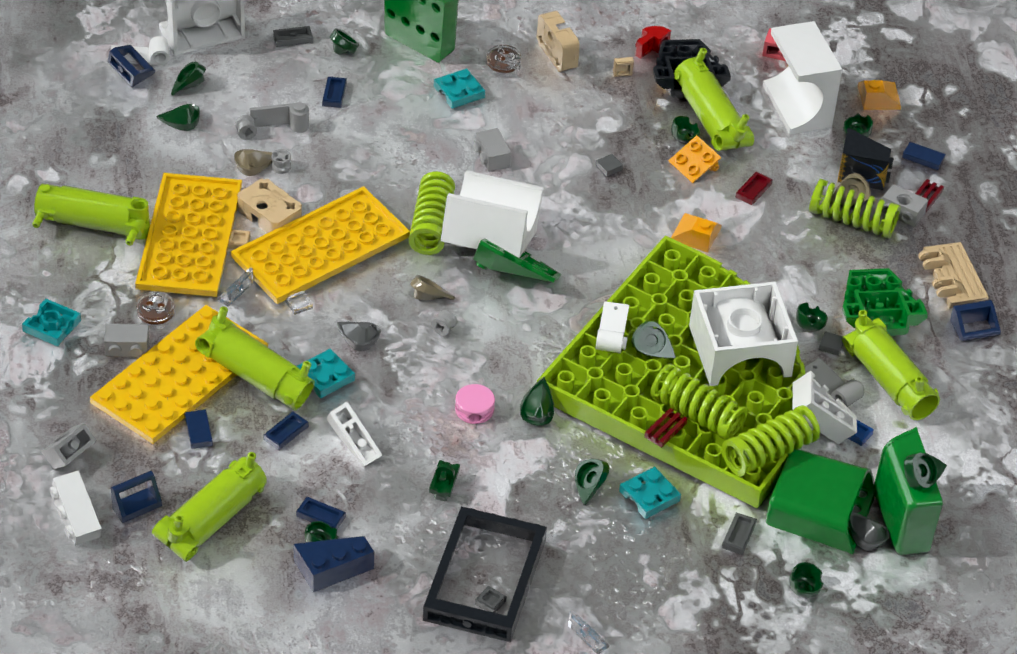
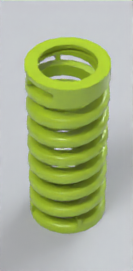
(430, 213)
(887, 225)
(700, 398)
(763, 432)

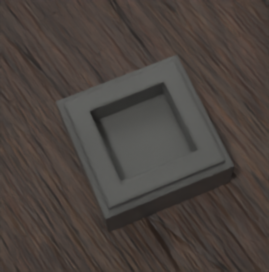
(609, 165)
(831, 343)
(490, 600)

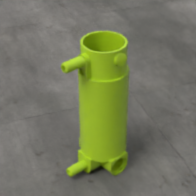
(713, 105)
(93, 211)
(255, 362)
(891, 367)
(211, 507)

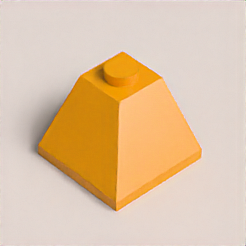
(879, 95)
(696, 232)

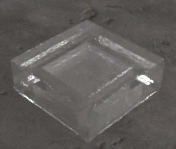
(299, 302)

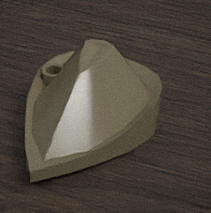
(251, 161)
(856, 182)
(428, 290)

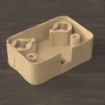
(559, 45)
(280, 208)

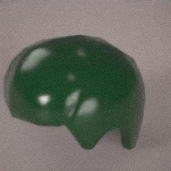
(859, 124)
(683, 130)
(809, 318)
(319, 532)
(806, 580)

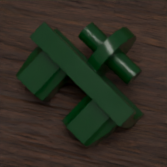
(444, 480)

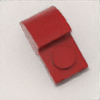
(651, 40)

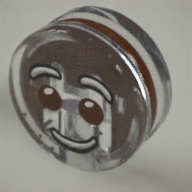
(503, 61)
(156, 310)

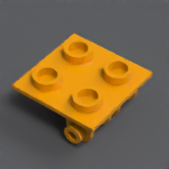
(695, 159)

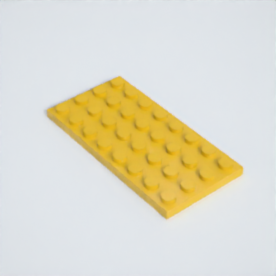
(189, 235)
(320, 244)
(165, 381)

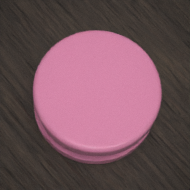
(474, 404)

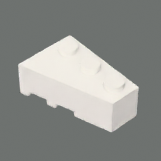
(834, 417)
(75, 508)

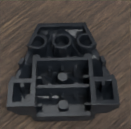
(674, 53)

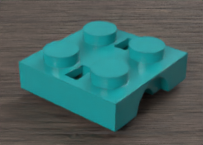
(459, 88)
(50, 320)
(324, 375)
(648, 494)

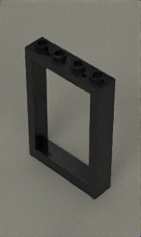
(474, 619)

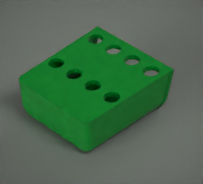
(423, 25)
(818, 497)
(907, 512)

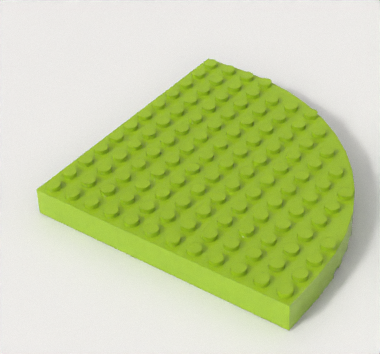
(615, 387)

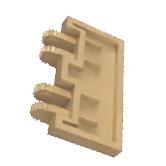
(953, 274)

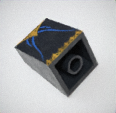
(866, 158)

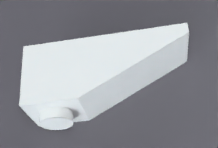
(353, 434)

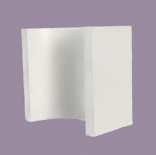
(202, 23)
(810, 84)
(493, 210)
(741, 325)

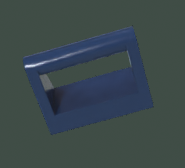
(125, 68)
(973, 313)
(139, 502)

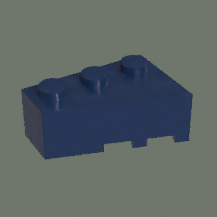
(333, 560)

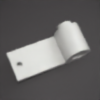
(155, 54)
(612, 328)

